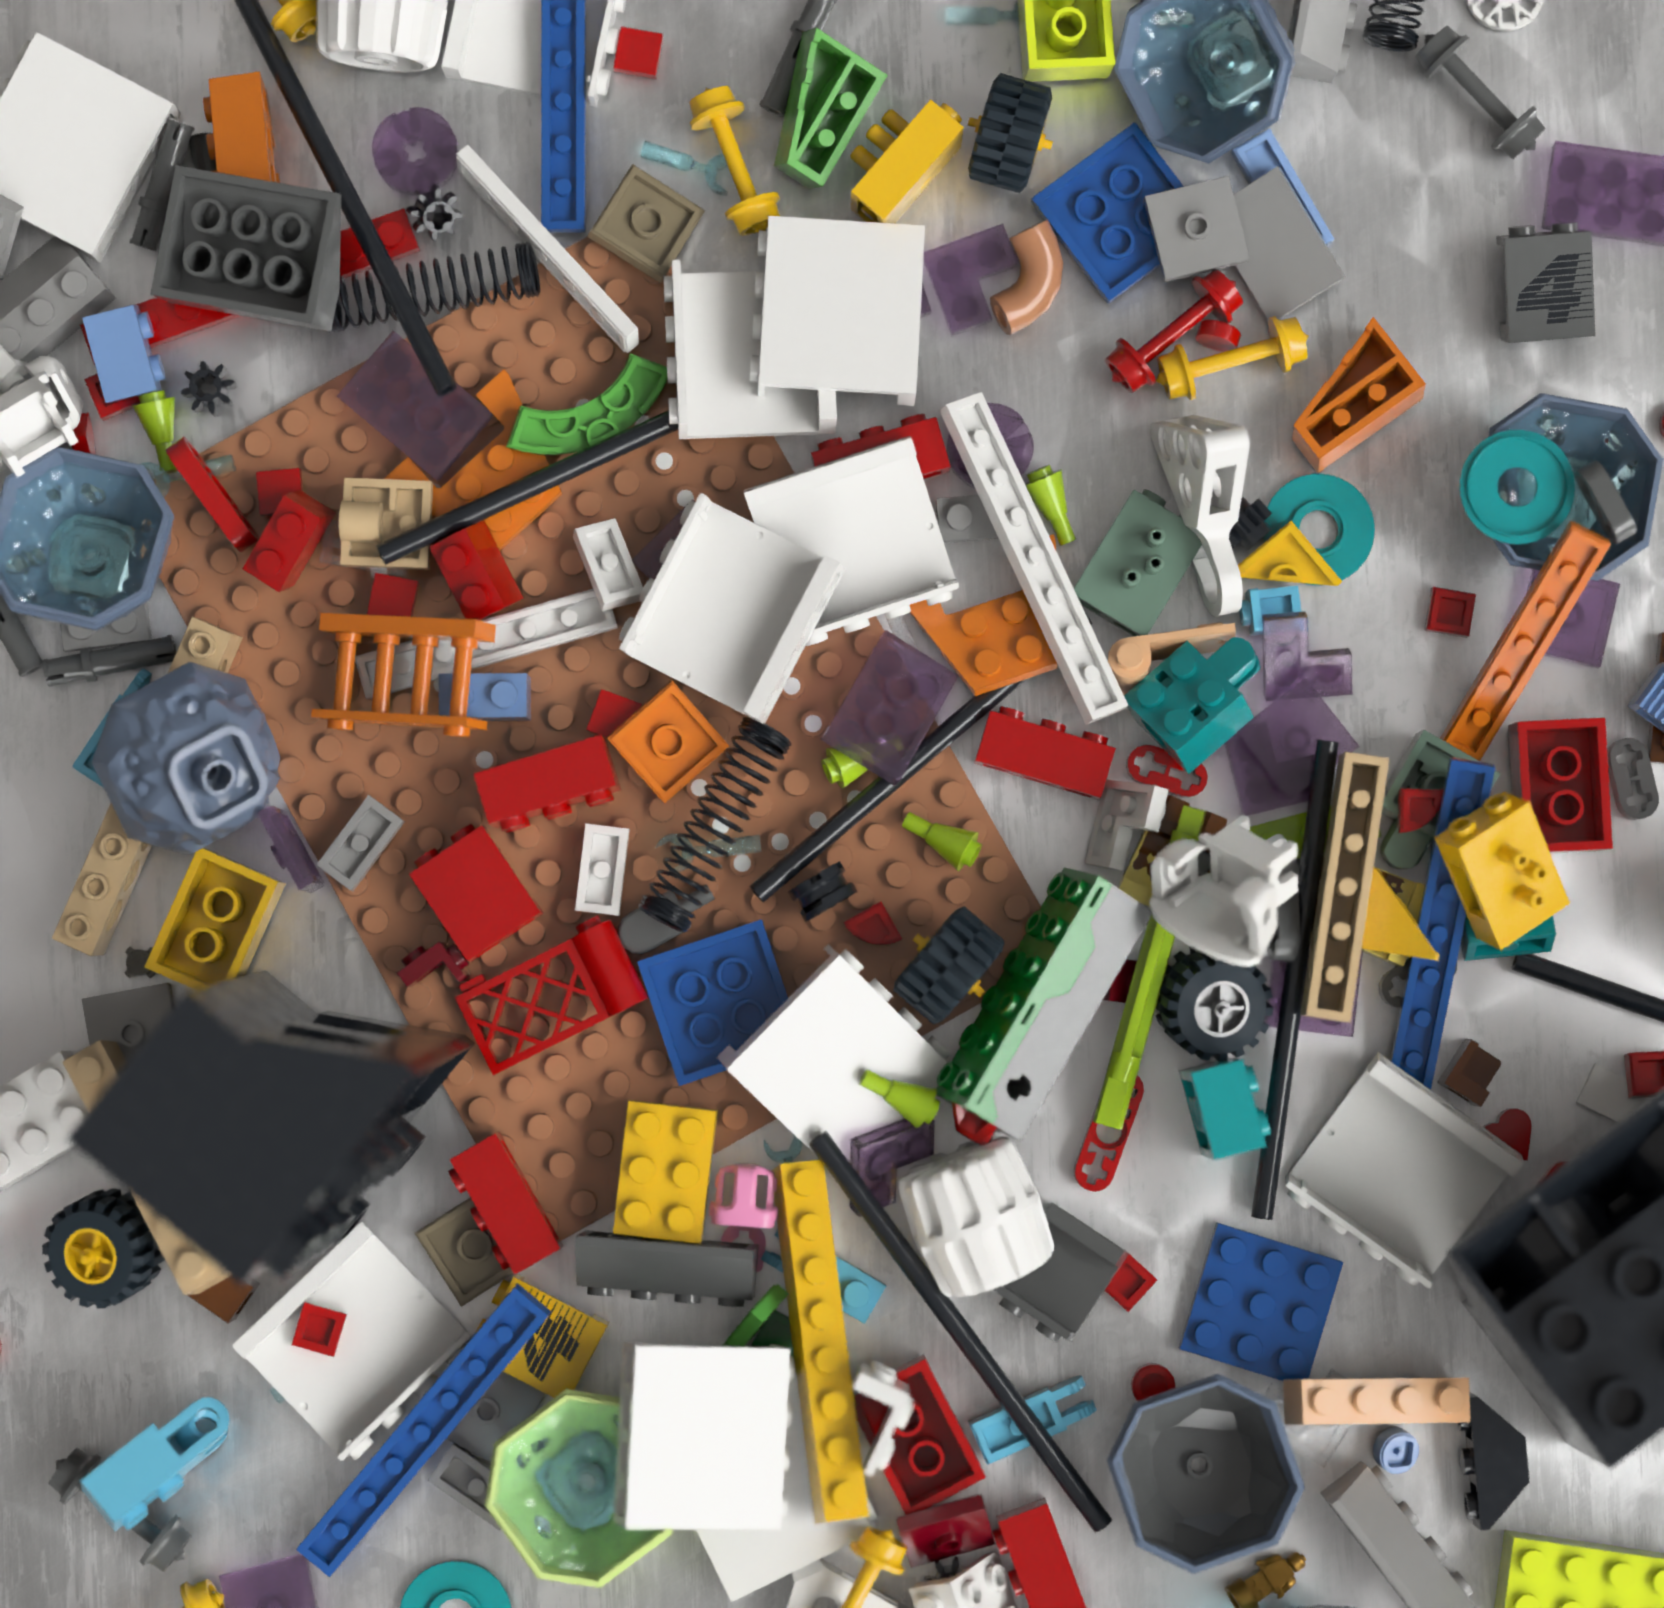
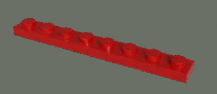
(175, 320)

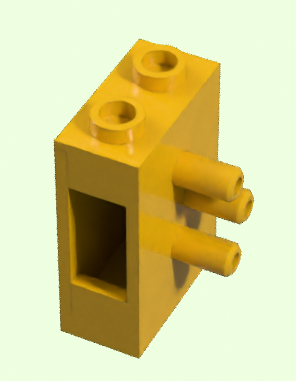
(907, 161)
(1502, 870)

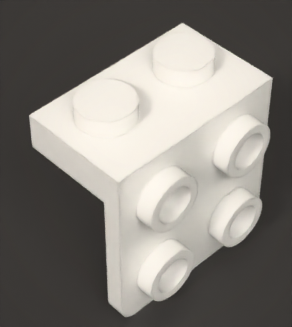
(881, 1384)
(977, 1586)

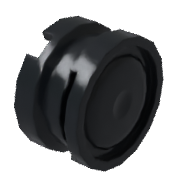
(822, 891)

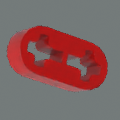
(1163, 780)

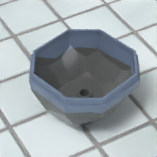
(1230, 1506)

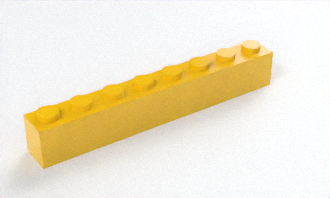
(819, 1343)

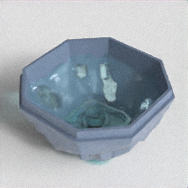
(1181, 74)
(1585, 434)
(77, 507)

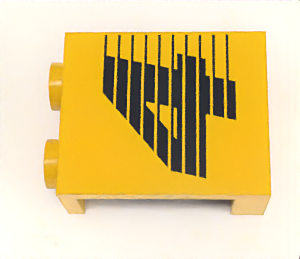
(559, 1347)

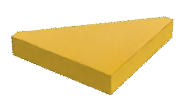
(1288, 558)
(1391, 926)

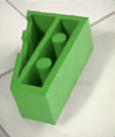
(823, 107)

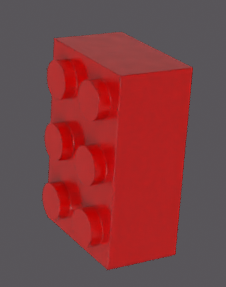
(1565, 780)
(548, 784)
(932, 1450)

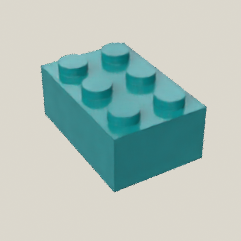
(1224, 1108)

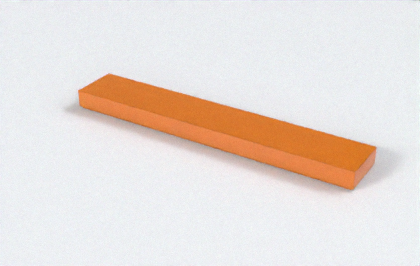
(1526, 639)

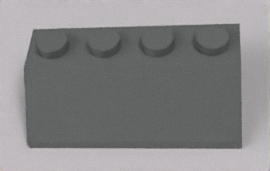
(666, 1266)

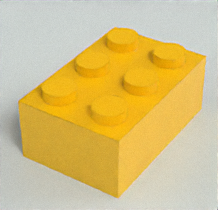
(214, 921)
(665, 1171)

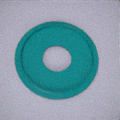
(1517, 450)
(1339, 500)
(456, 1581)

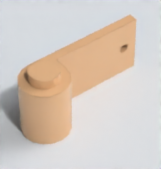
(1132, 656)

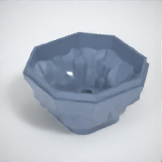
(164, 744)

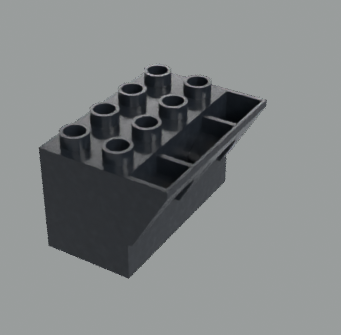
(264, 1120)
(1576, 1288)

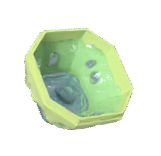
(538, 1498)

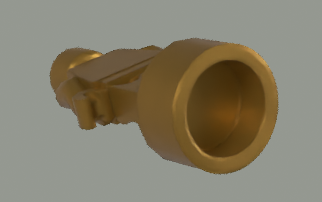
(1274, 1576)

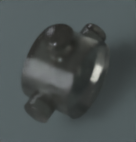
(136, 961)

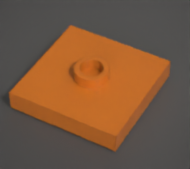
(667, 741)

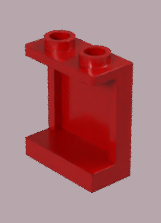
(474, 892)

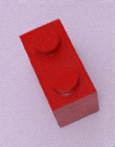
(289, 540)
(476, 572)

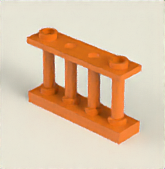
(425, 636)

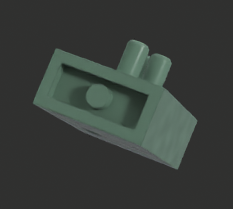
(1138, 564)

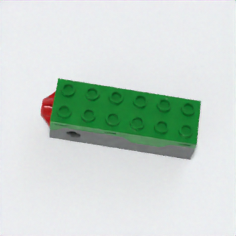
(1040, 1005)

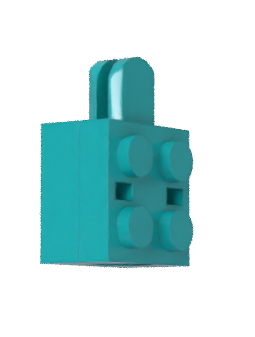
(1195, 701)

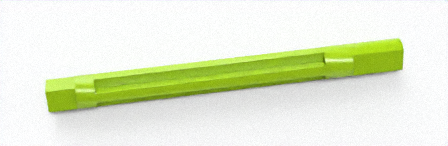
(1140, 1002)

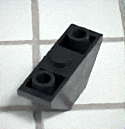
(1495, 1464)

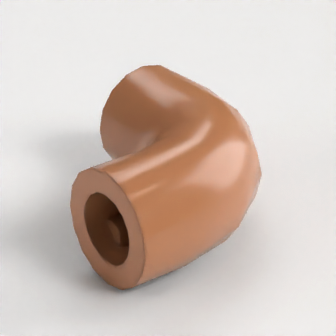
(1038, 279)

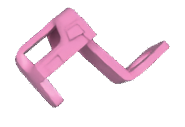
(743, 1212)

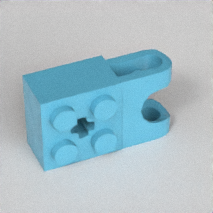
(154, 1464)

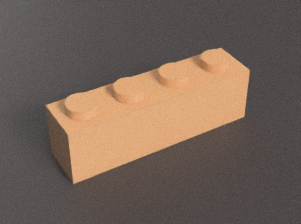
(1376, 1401)

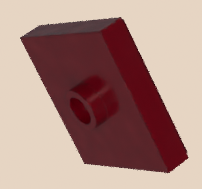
(945, 1530)

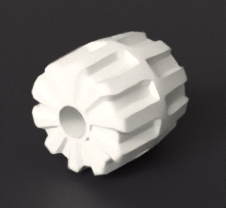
(381, 33)
(976, 1217)

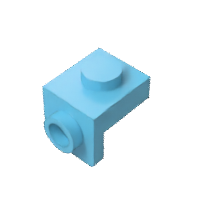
(1267, 602)

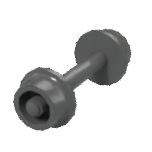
(1441, 52)
(165, 1544)

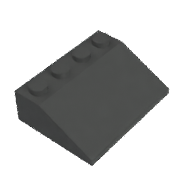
(250, 248)

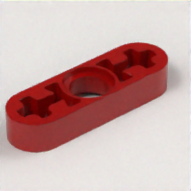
(212, 494)
(1110, 1166)

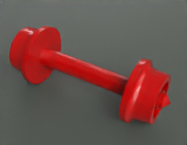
(1216, 295)

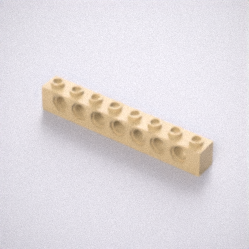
(114, 858)

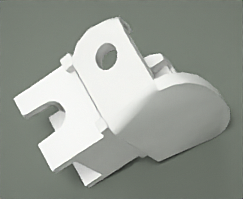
(32, 417)
(1233, 908)

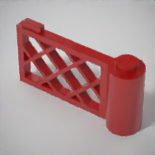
(599, 963)

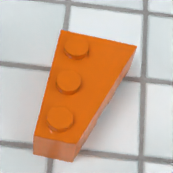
(241, 127)
(1358, 399)

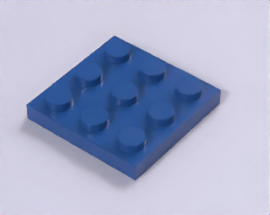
(1102, 211)
(712, 996)
(1260, 1304)

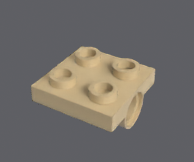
(379, 511)

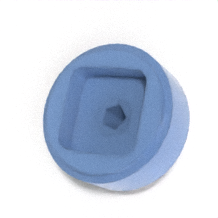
(1395, 1450)

